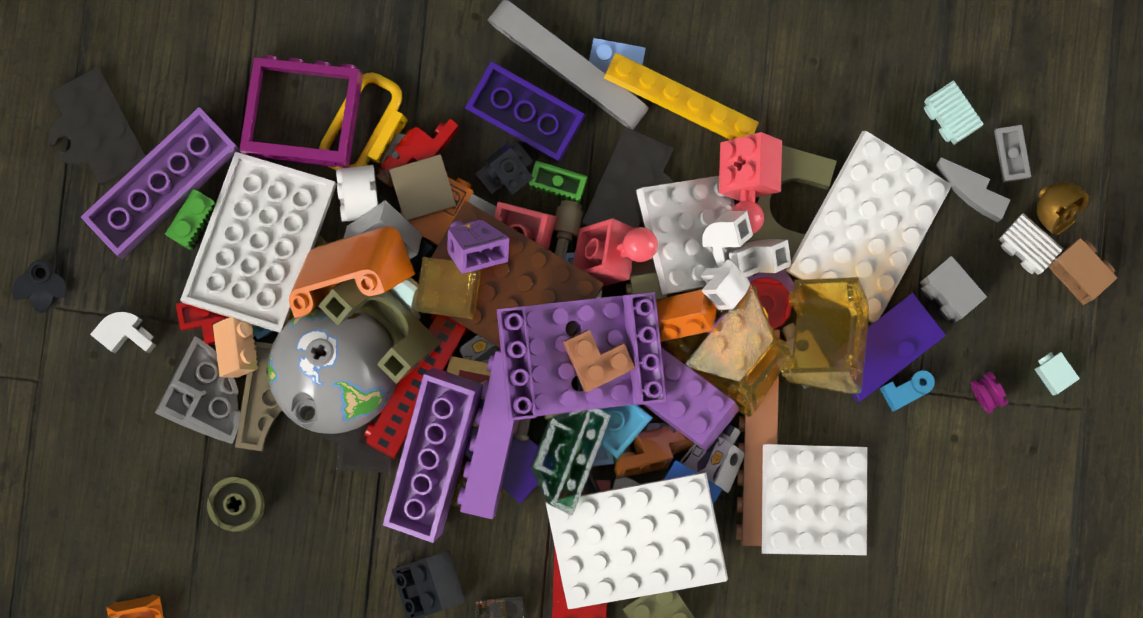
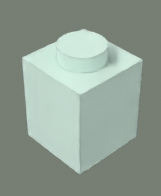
(1056, 372)

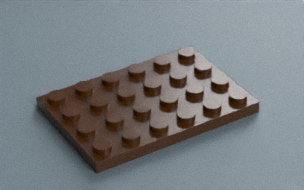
(527, 279)

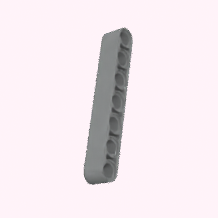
(567, 64)

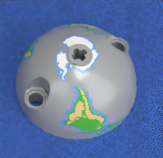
(344, 384)

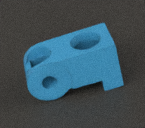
(917, 386)

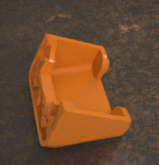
(371, 258)

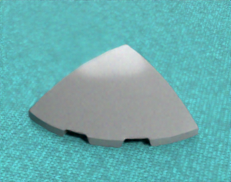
(200, 396)

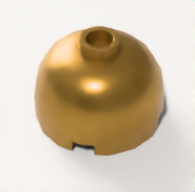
(1060, 204)

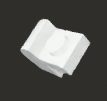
(727, 234)
(762, 256)
(725, 285)
(119, 327)

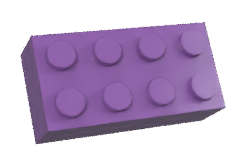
(693, 404)

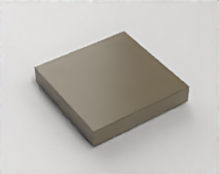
(422, 188)

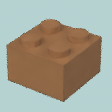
(1083, 271)

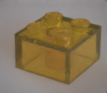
(447, 290)

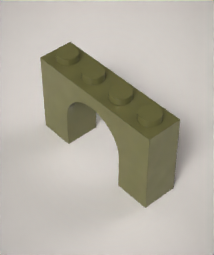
(795, 167)
(410, 337)

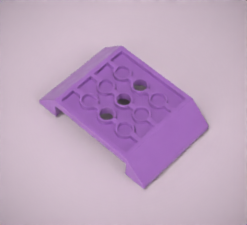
(539, 367)

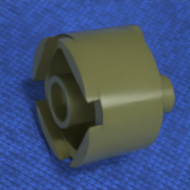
(222, 497)

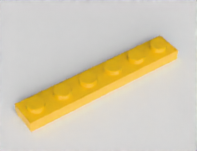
(679, 98)

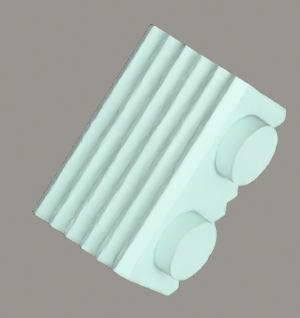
(952, 113)

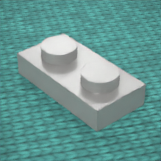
(1012, 153)

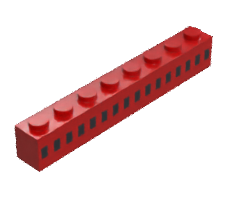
(394, 422)

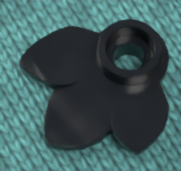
(39, 289)

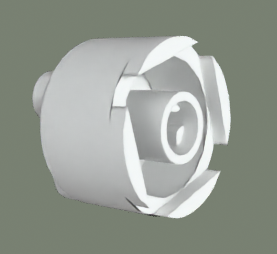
(356, 191)

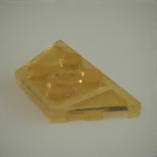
(736, 341)

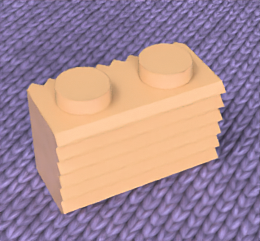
(235, 347)

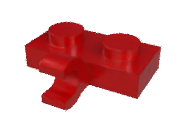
(194, 317)

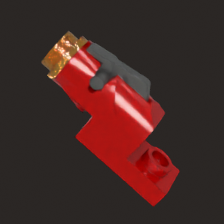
(414, 147)

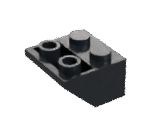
(428, 585)

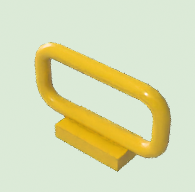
(388, 127)

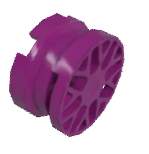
(989, 392)

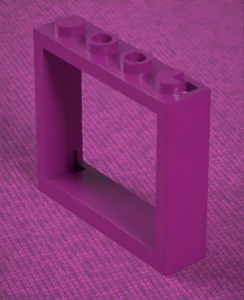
(301, 154)

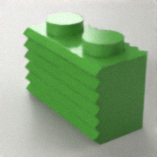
(557, 182)
(191, 219)

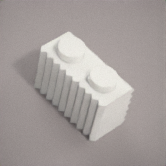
(1030, 245)

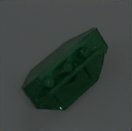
(568, 455)

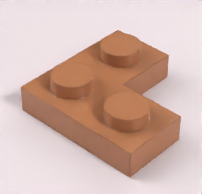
(596, 367)

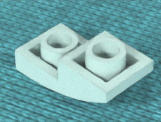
(407, 294)

